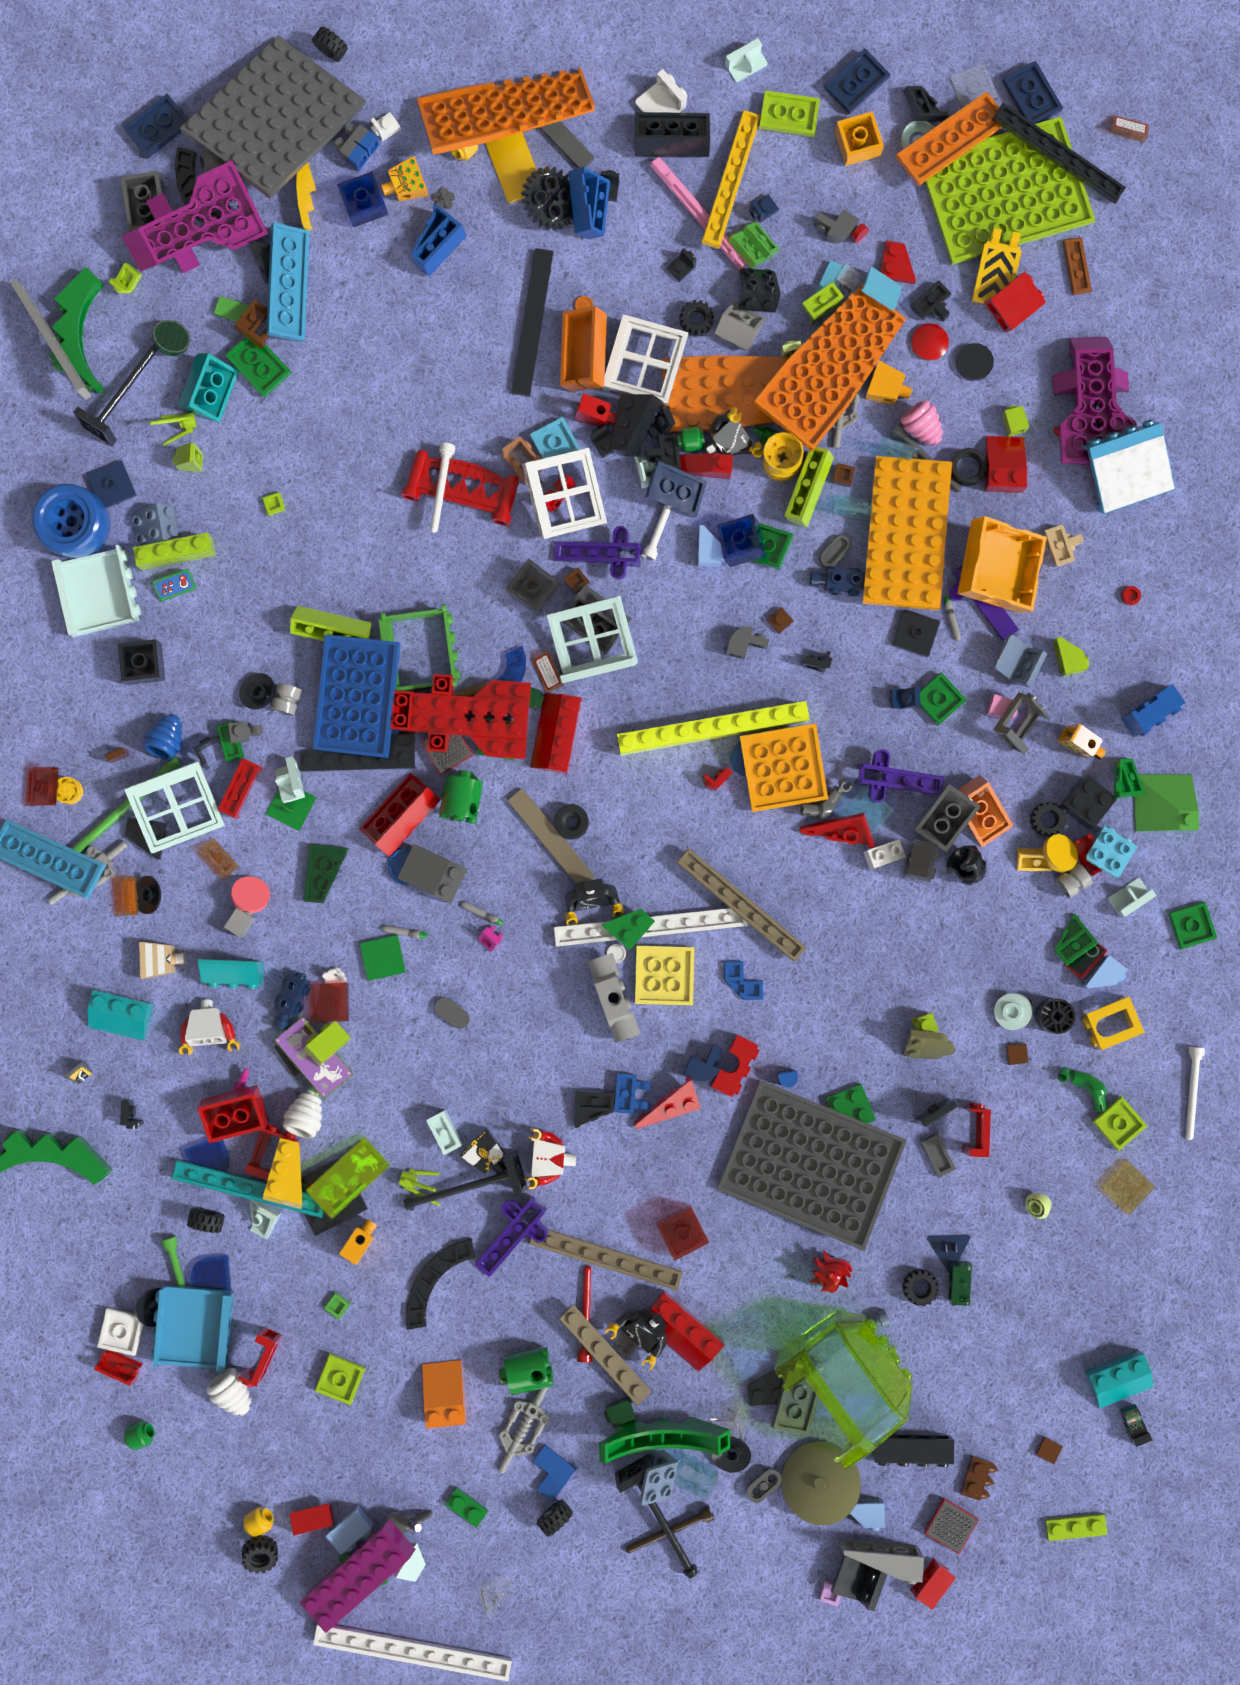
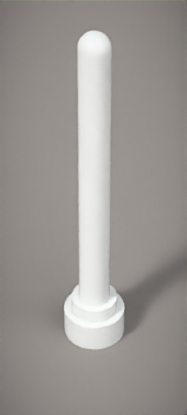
(446, 451)
(651, 549)
(1196, 1055)

